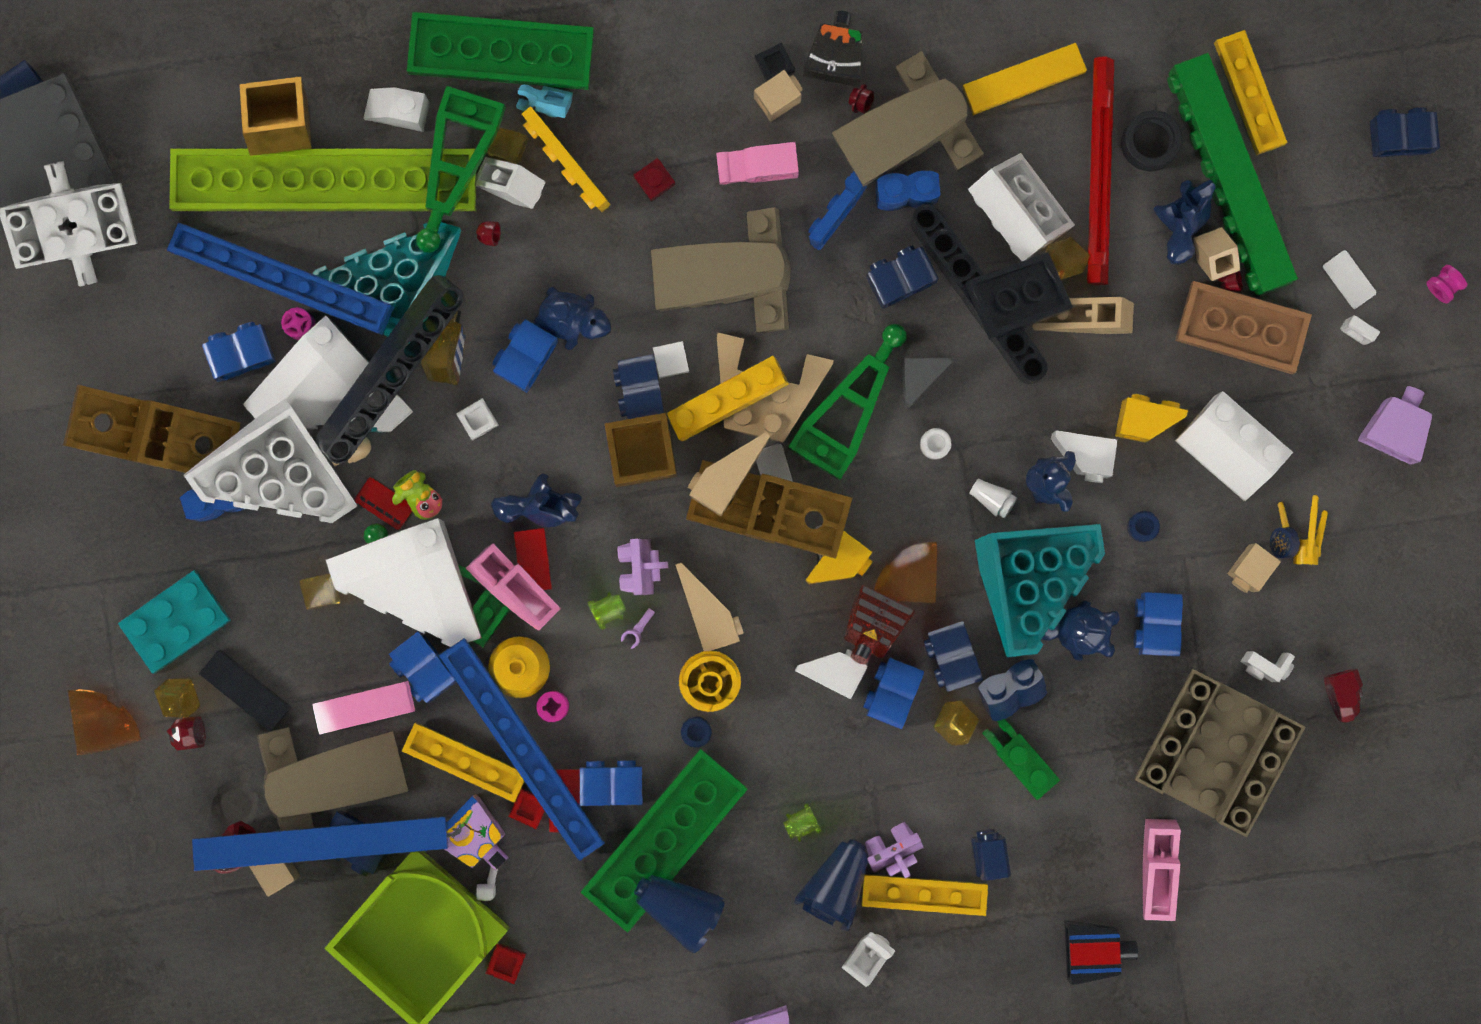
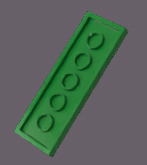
(500, 50)
(665, 837)

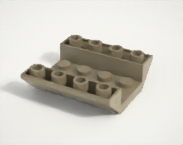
(1220, 752)

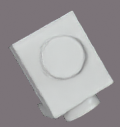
(1261, 667)
(868, 958)

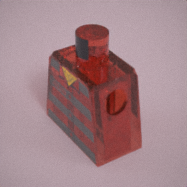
(874, 624)

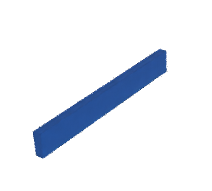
(280, 278)
(521, 749)
(320, 843)

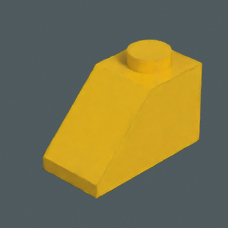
(850, 560)

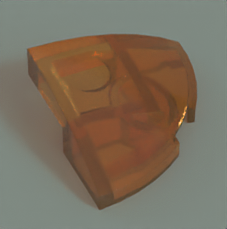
(911, 575)
(99, 723)

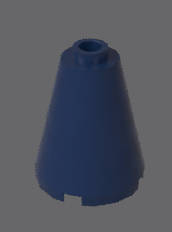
(836, 885)
(680, 909)

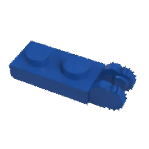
(838, 208)

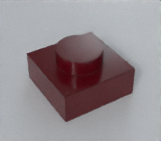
(654, 179)

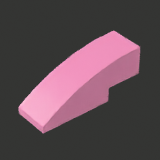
(513, 587)
(363, 707)
(1161, 869)

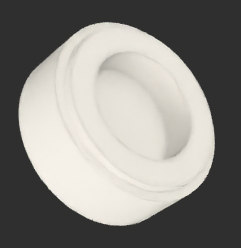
(935, 443)

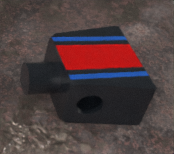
(1095, 952)

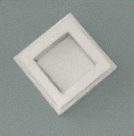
(1359, 330)
(671, 359)
(477, 419)

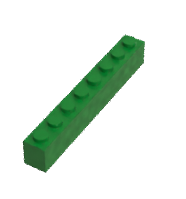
(1231, 169)

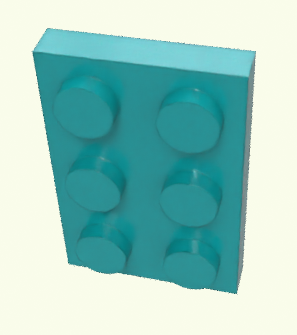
(174, 622)

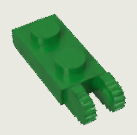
(1023, 761)

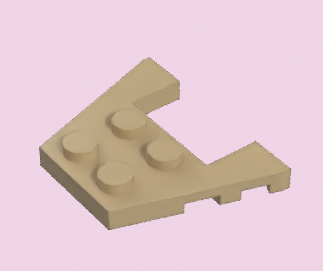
(779, 410)

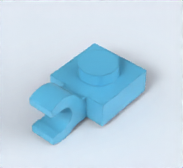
(548, 100)

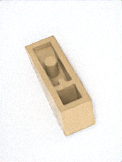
(1093, 315)
(722, 479)
(711, 617)

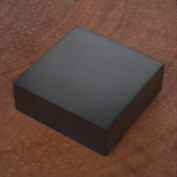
(774, 61)

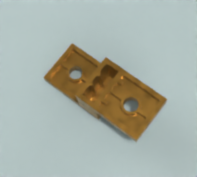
(143, 430)
(776, 512)

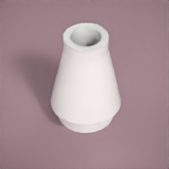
(994, 498)

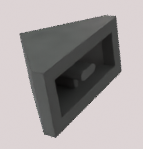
(920, 375)

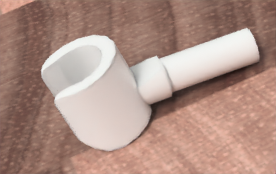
(487, 891)

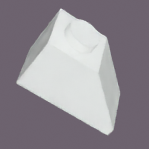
(397, 108)
(510, 182)
(1093, 454)
(835, 672)

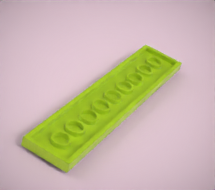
(311, 180)

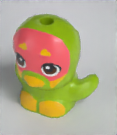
(421, 497)

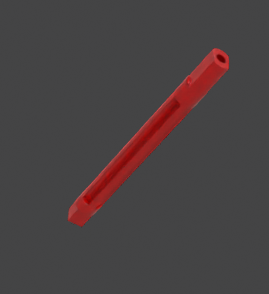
(1100, 171)

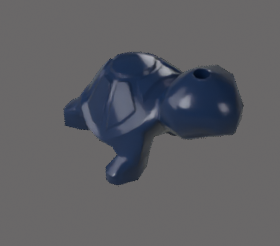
(1186, 218)
(569, 314)
(1050, 478)
(540, 506)
(1085, 631)

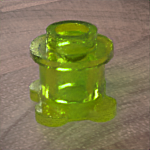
(607, 609)
(801, 823)

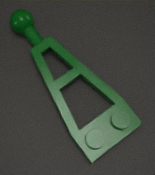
(471, 112)
(821, 448)
(487, 610)

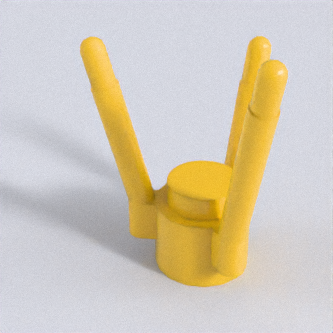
(1309, 549)

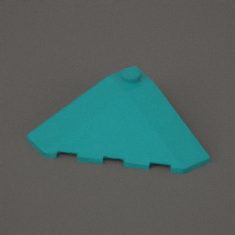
(396, 271)
(1033, 577)

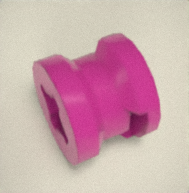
(1446, 284)
(293, 321)
(552, 706)

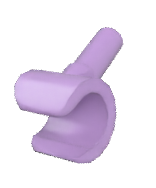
(638, 628)

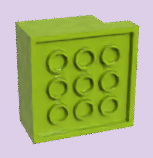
(417, 938)

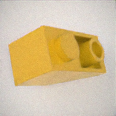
(1144, 420)

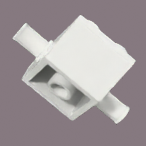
(40, 231)

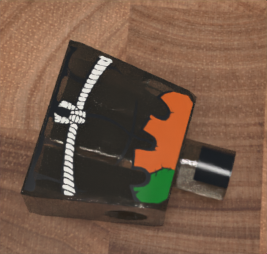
(836, 52)

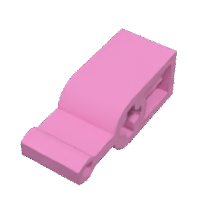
(758, 164)

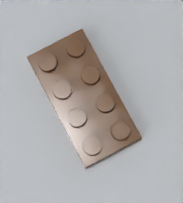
(1243, 327)

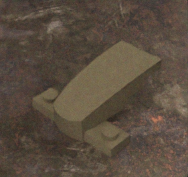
(910, 125)
(729, 273)
(329, 779)

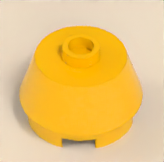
(519, 667)
(709, 681)

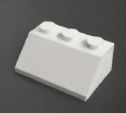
(1020, 207)
(1233, 446)

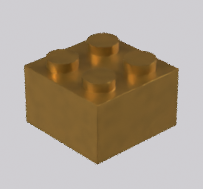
(275, 116)
(640, 450)

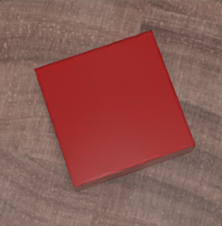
(527, 809)
(505, 963)

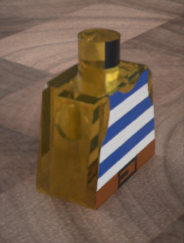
(445, 356)

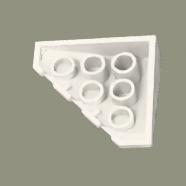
(317, 378)
(273, 467)
(413, 579)

